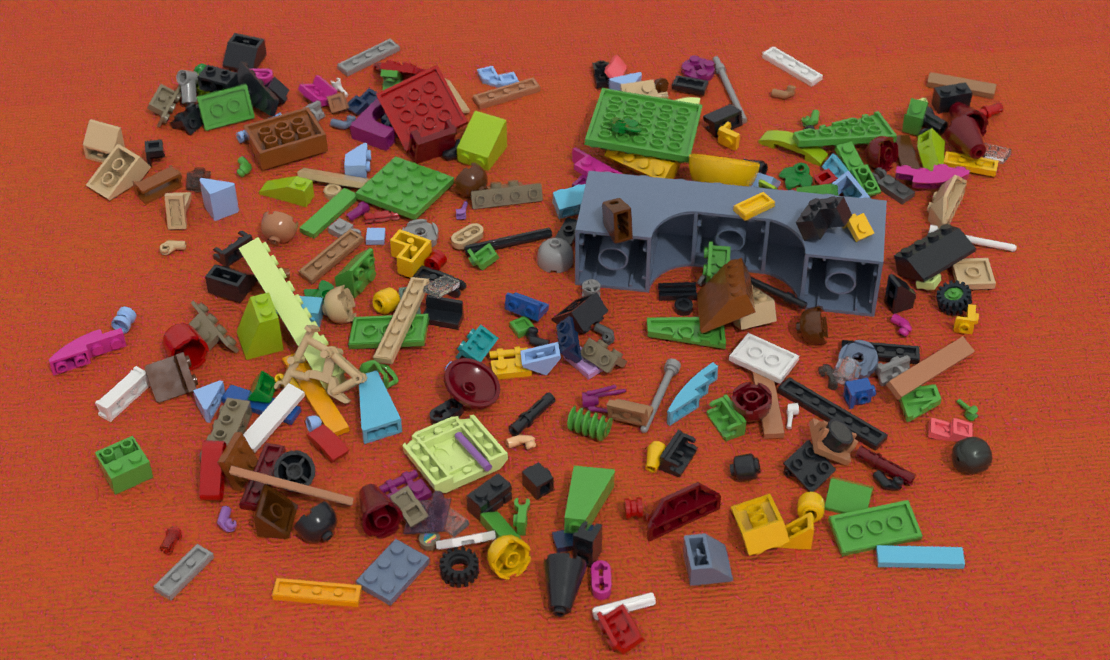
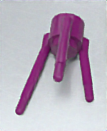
(591, 397)

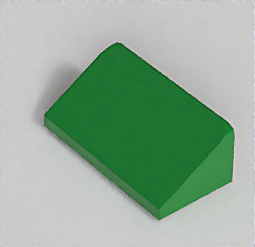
(262, 388)

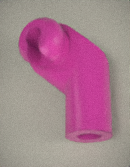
(903, 323)

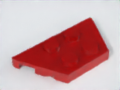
(405, 68)

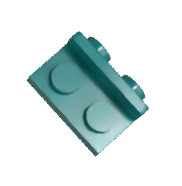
(478, 345)

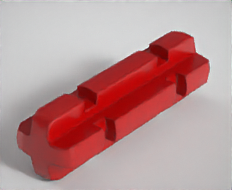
(381, 216)

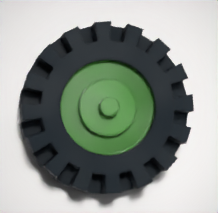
(954, 297)

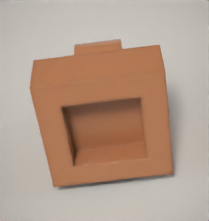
(337, 102)

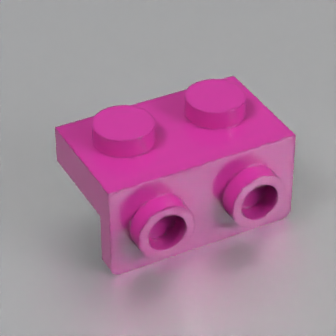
(318, 90)

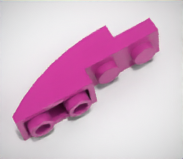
(926, 179)
(85, 347)

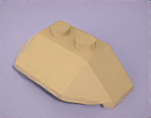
(946, 201)

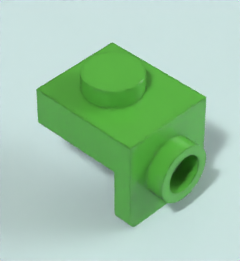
(483, 257)

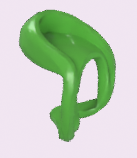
(373, 365)

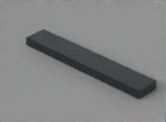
(828, 410)

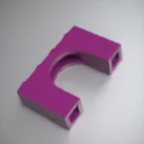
(369, 131)

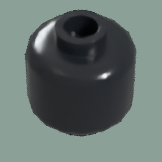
(745, 467)

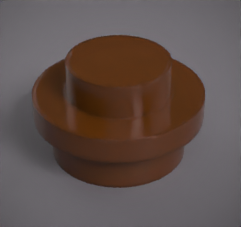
(661, 85)

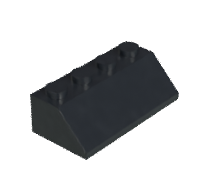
(933, 253)

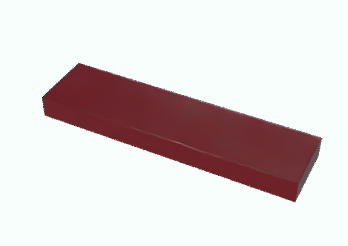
(265, 466)

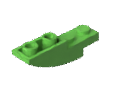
(861, 172)

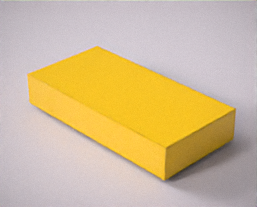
(754, 206)

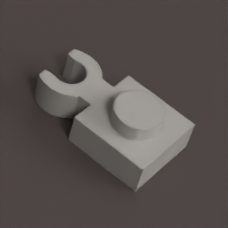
(341, 226)

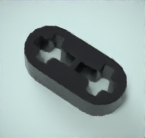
(446, 411)

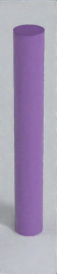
(473, 451)

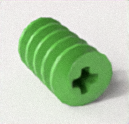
(589, 425)

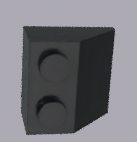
(584, 312)

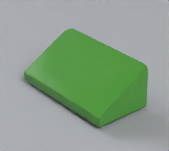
(494, 521)

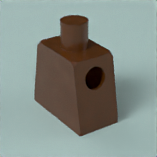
(617, 213)

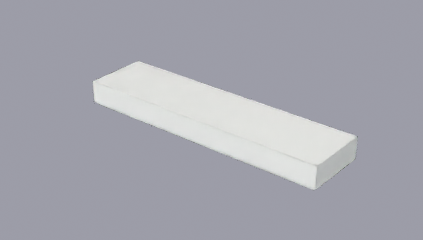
(792, 66)
(273, 416)

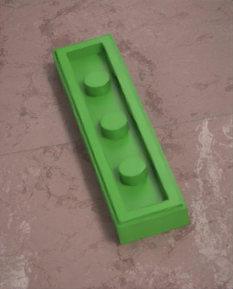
(328, 213)

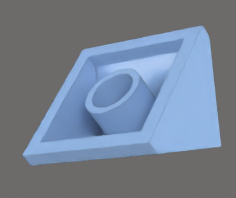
(219, 198)

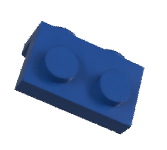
(525, 306)

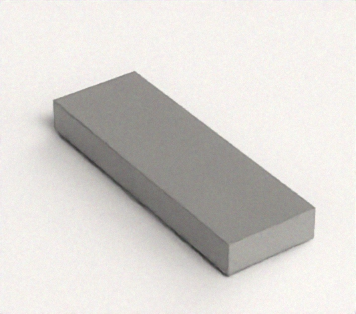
(183, 572)

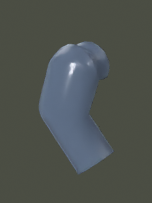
(342, 124)

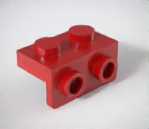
(621, 629)

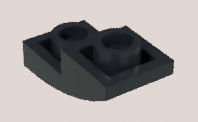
(600, 76)

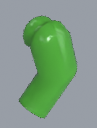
(811, 121)

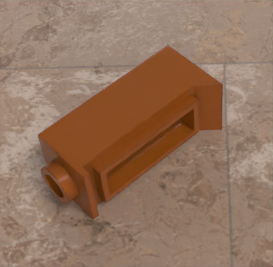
(158, 185)

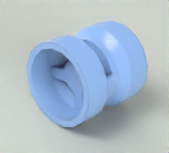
(124, 319)

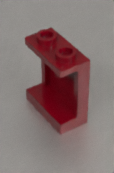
(432, 145)

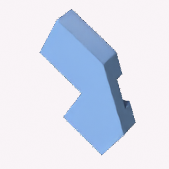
(490, 77)

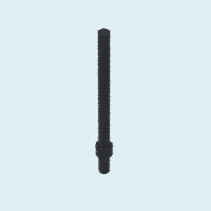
(788, 297)

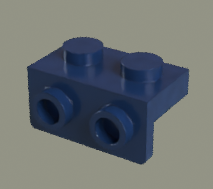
(569, 340)

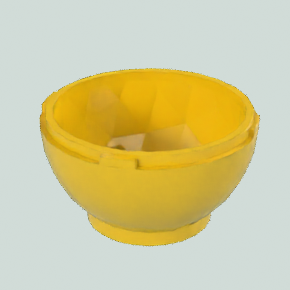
(722, 170)

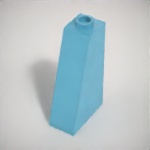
(377, 410)

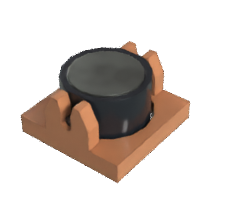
(832, 440)

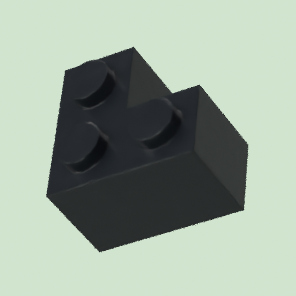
(821, 215)

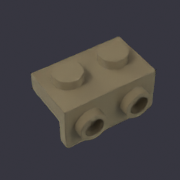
(601, 356)

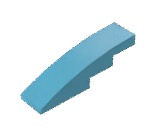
(688, 398)

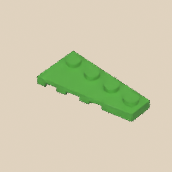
(685, 330)

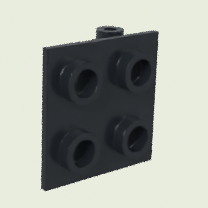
(808, 467)

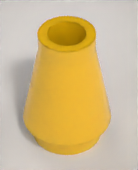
(654, 452)

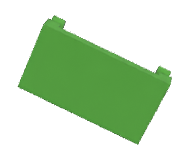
(726, 419)

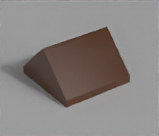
(274, 514)

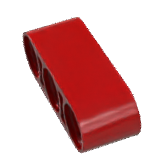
(211, 475)

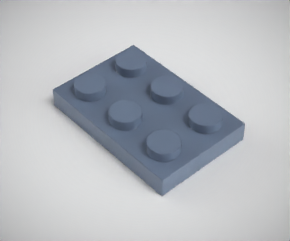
(393, 572)

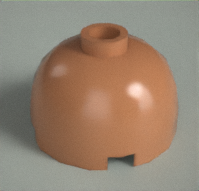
(278, 227)

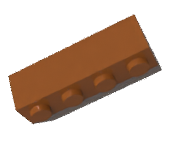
(286, 138)
(726, 296)

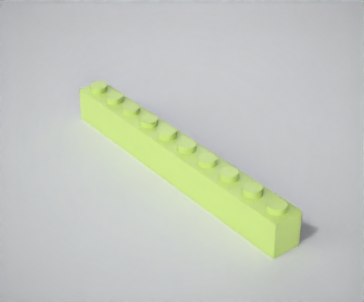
(286, 302)

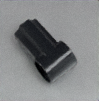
(933, 121)

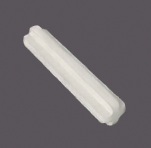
(631, 603)

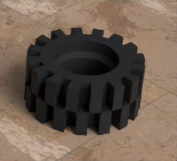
(459, 576)

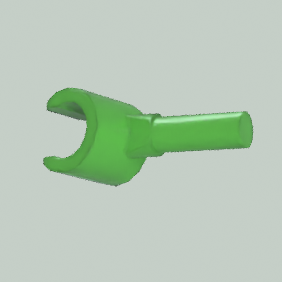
(970, 412)

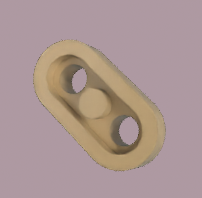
(467, 236)

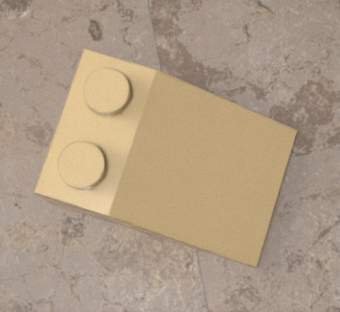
(118, 172)

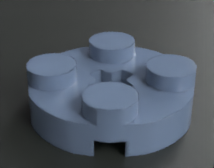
(868, 354)

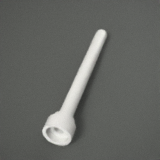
(984, 242)

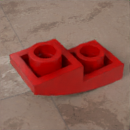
(328, 442)

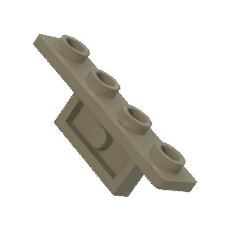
(164, 101)
(506, 194)
(207, 327)

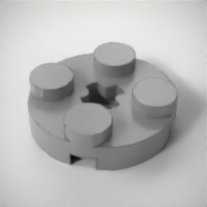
(428, 230)

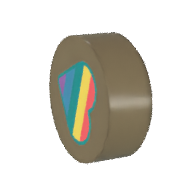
(428, 540)

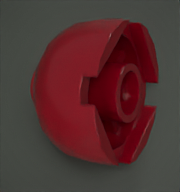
(881, 152)
(752, 401)

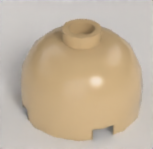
(339, 305)

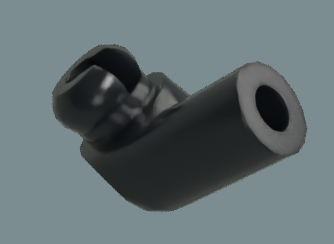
(534, 338)

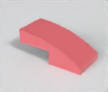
(615, 68)
(948, 431)

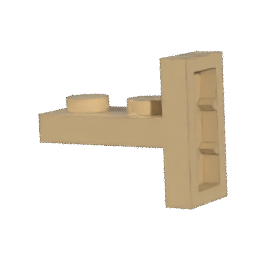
(176, 209)

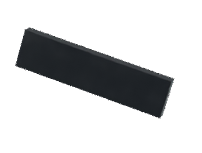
(888, 351)

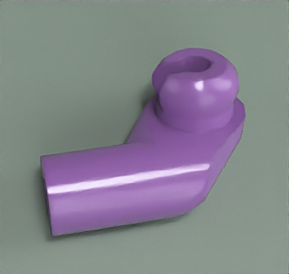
(224, 520)

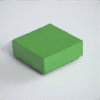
(520, 326)

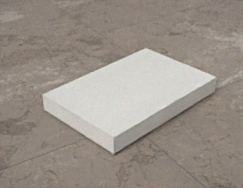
(764, 358)

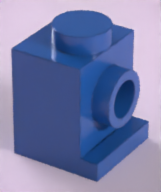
(858, 392)

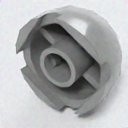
(555, 255)

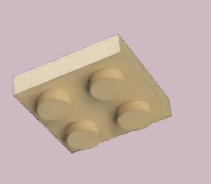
(975, 273)

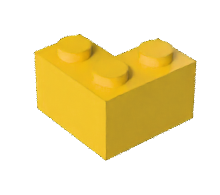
(409, 251)

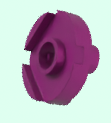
(704, 67)

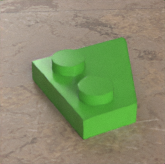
(920, 401)

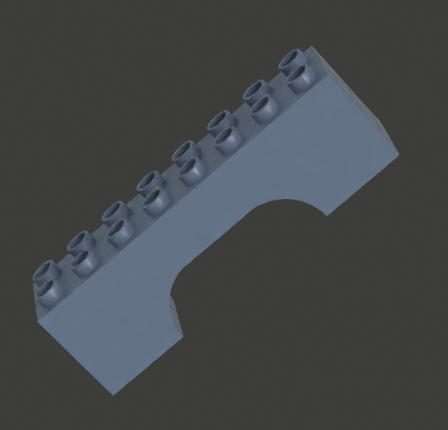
(681, 216)

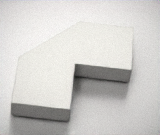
(464, 540)

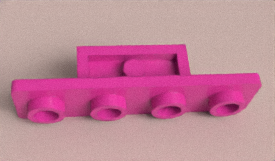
(586, 163)

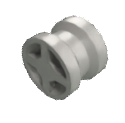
(590, 286)

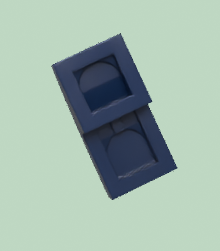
(360, 104)

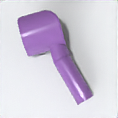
(461, 213)

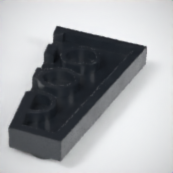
(259, 95)

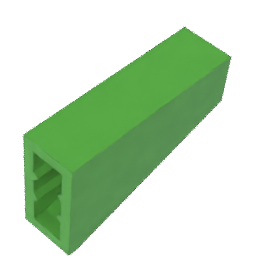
(587, 495)

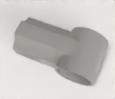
(188, 82)

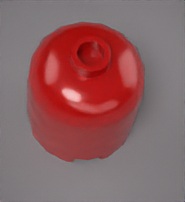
(186, 339)

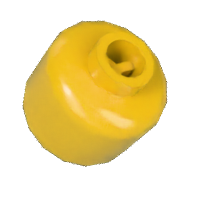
(386, 300)
(812, 503)

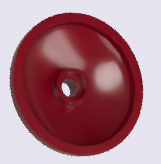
(471, 383)

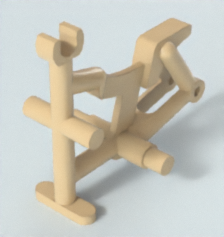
(332, 355)

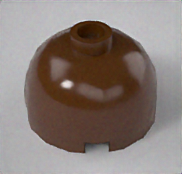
(471, 180)
(813, 326)

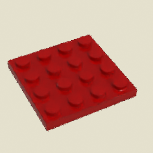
(421, 105)

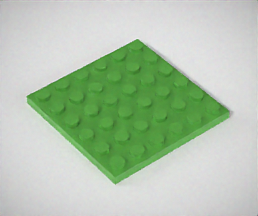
(665, 124)

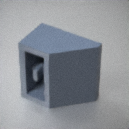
(706, 560)

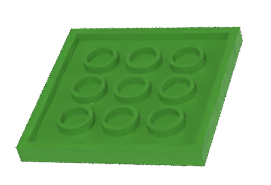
(405, 188)

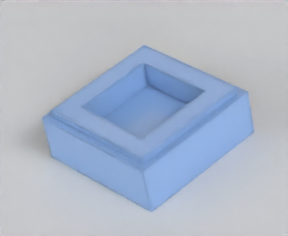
(375, 236)

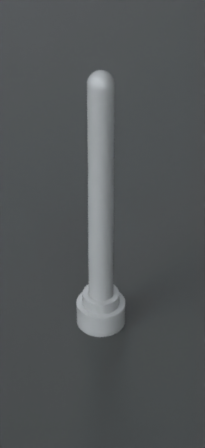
(671, 369)

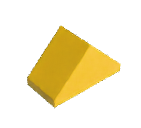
(800, 532)

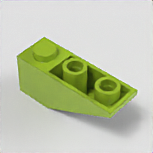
(931, 149)

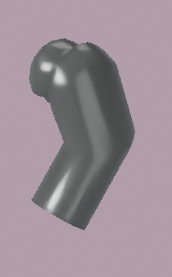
(607, 333)

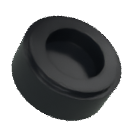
(683, 306)

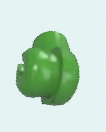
(245, 167)

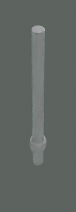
(721, 70)

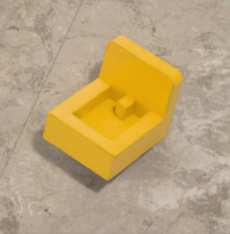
(728, 137)
(859, 227)
(966, 324)

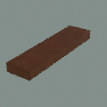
(906, 154)

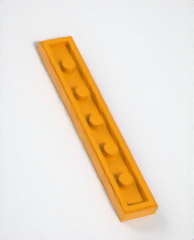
(320, 400)

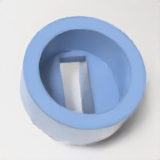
(312, 422)

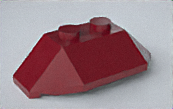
(681, 509)

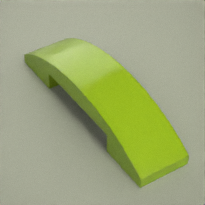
(813, 154)

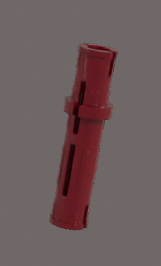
(884, 465)

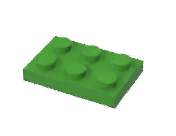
(225, 107)

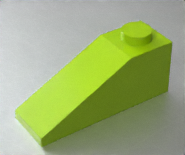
(290, 189)

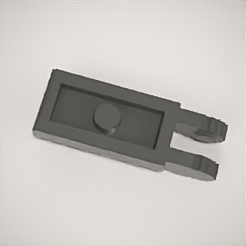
(892, 186)

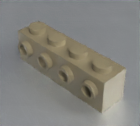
(232, 418)

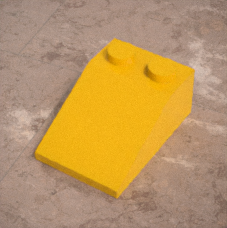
(760, 524)

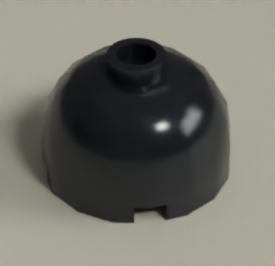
(295, 467)
(318, 524)

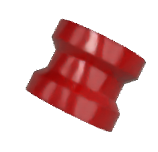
(435, 260)
(633, 508)

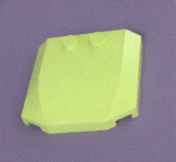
(445, 460)

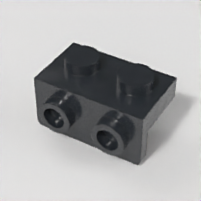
(189, 119)

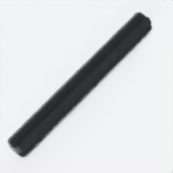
(511, 240)

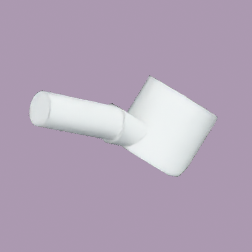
(338, 86)
(793, 409)

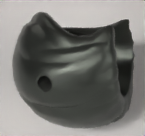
(971, 455)

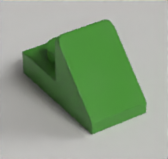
(391, 78)
(915, 116)

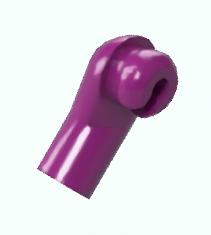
(361, 209)

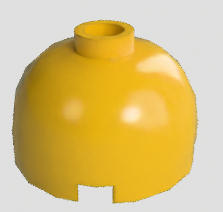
(508, 556)

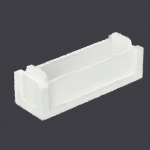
(123, 394)

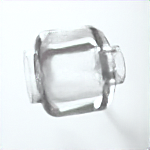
(847, 370)

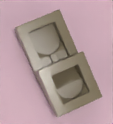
(411, 507)

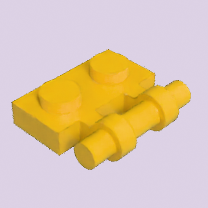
(508, 368)

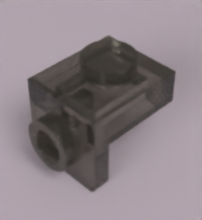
(194, 176)

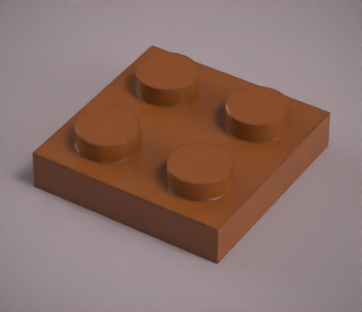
(240, 455)

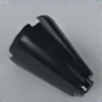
(563, 581)

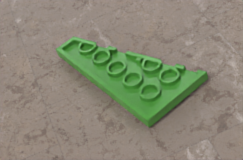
(844, 131)

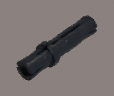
(526, 418)

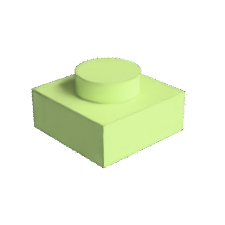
(930, 284)

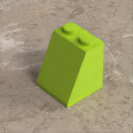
(483, 140)
(260, 328)

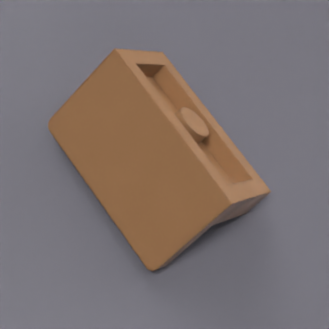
(629, 411)

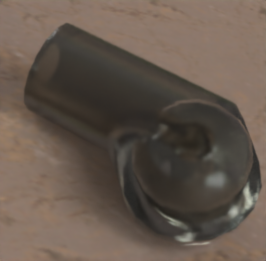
(827, 370)

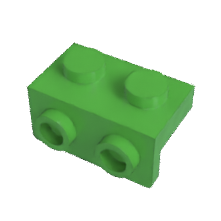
(716, 258)

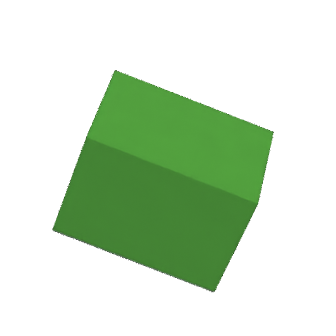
(847, 496)

